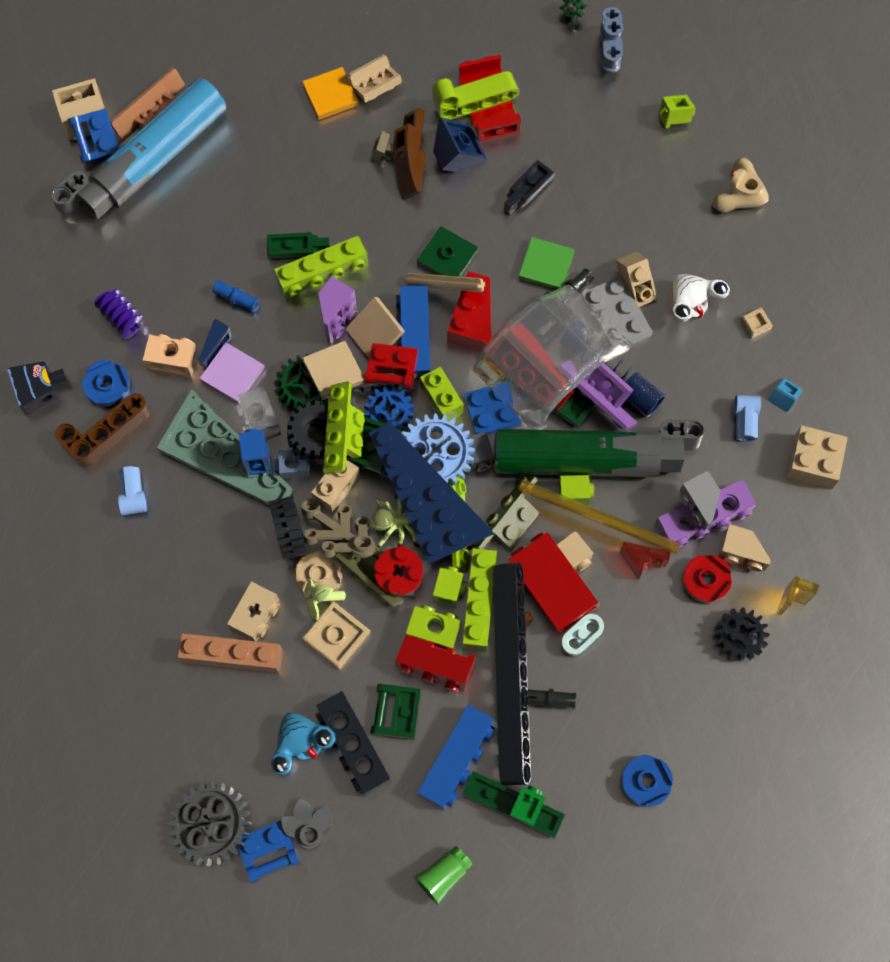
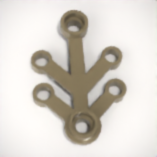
(360, 545)

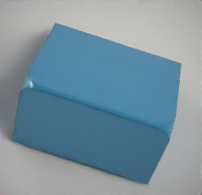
(785, 394)

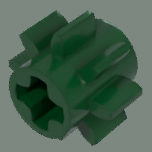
(569, 11)

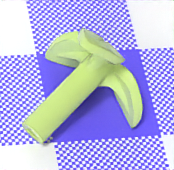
(318, 594)

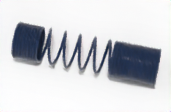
(644, 394)

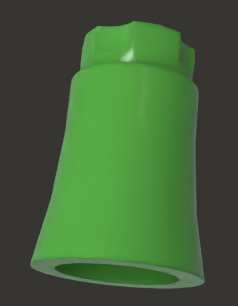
(443, 874)

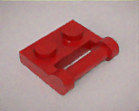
(394, 359)

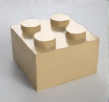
(816, 457)

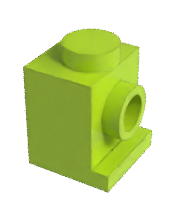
(676, 110)

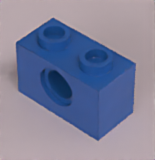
(254, 452)

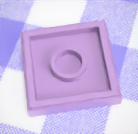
(232, 372)

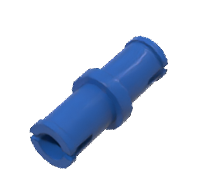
(235, 296)

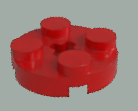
(399, 557)
(707, 565)

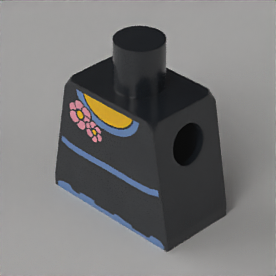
(35, 385)

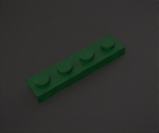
(503, 800)

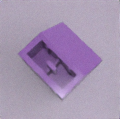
(337, 307)

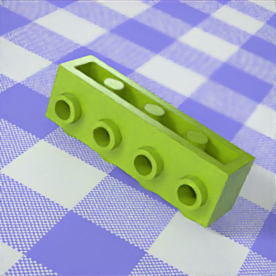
(320, 266)

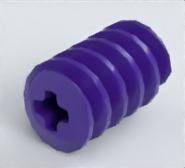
(119, 313)

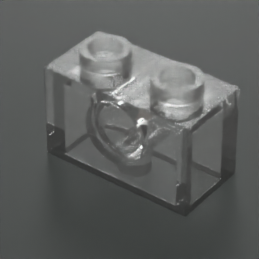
(257, 402)

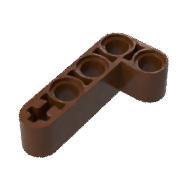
(106, 426)

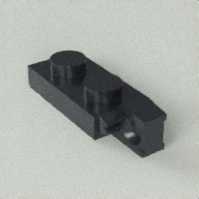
(528, 186)

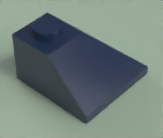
(456, 146)

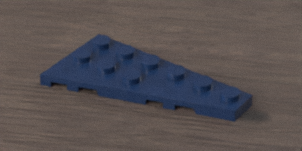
(434, 509)

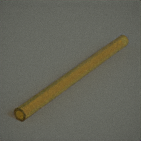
(599, 516)

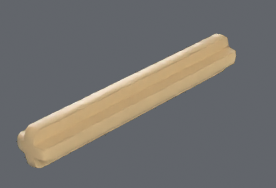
(445, 282)

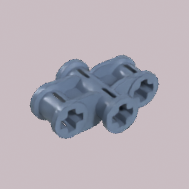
(610, 32)

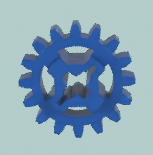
(399, 409)

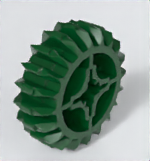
(296, 386)

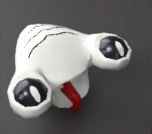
(692, 295)

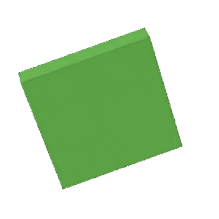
(546, 263)

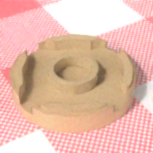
(319, 569)

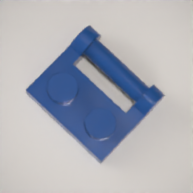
(101, 133)
(263, 842)

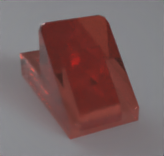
(636, 555)

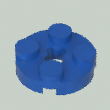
(112, 372)
(641, 794)

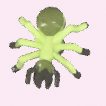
(391, 522)

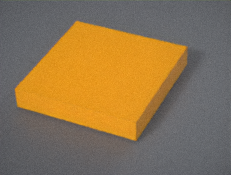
(330, 93)

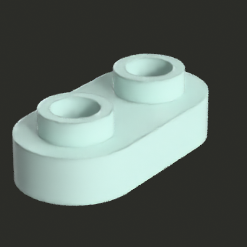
(581, 635)

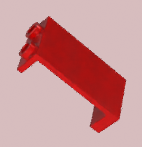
(495, 120)
(554, 582)

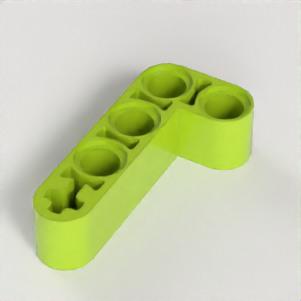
(473, 96)

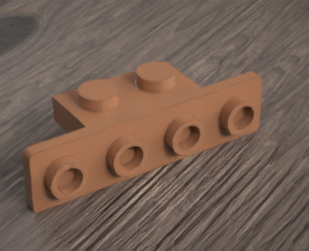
(148, 104)

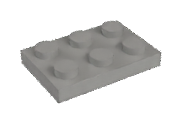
(619, 308)

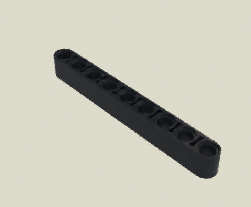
(511, 674)

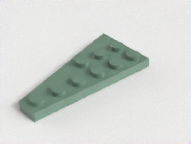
(213, 447)

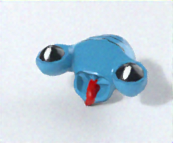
(299, 738)

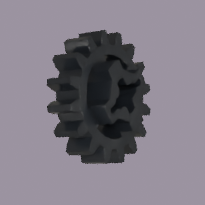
(738, 624)

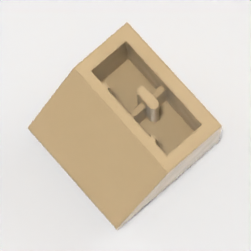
(76, 101)

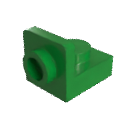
(528, 805)

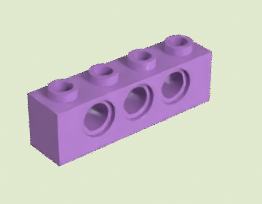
(735, 494)

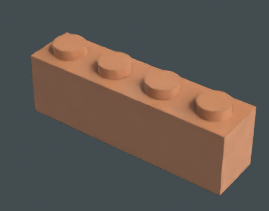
(230, 653)

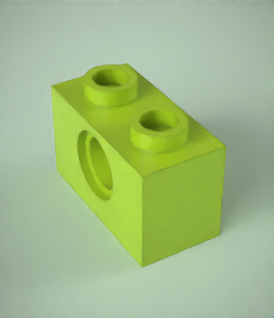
(441, 394)
(426, 615)

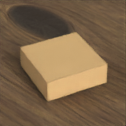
(756, 322)

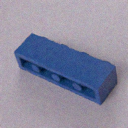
(415, 322)
(455, 758)

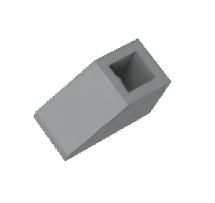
(702, 498)

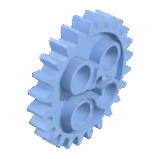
(452, 464)

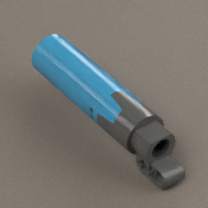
(143, 153)

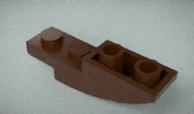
(408, 158)

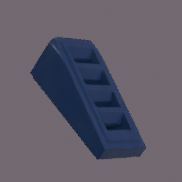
(217, 337)

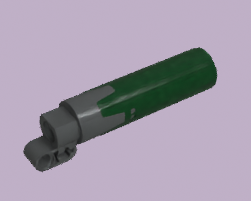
(596, 451)

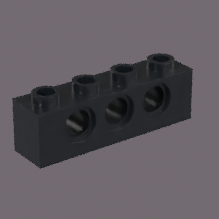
(377, 775)

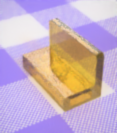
(799, 591)

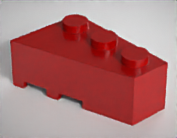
(472, 318)
(435, 663)

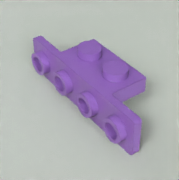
(608, 394)

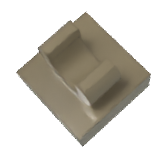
(382, 147)

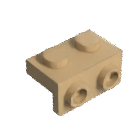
(374, 78)

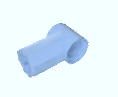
(747, 411)
(132, 497)

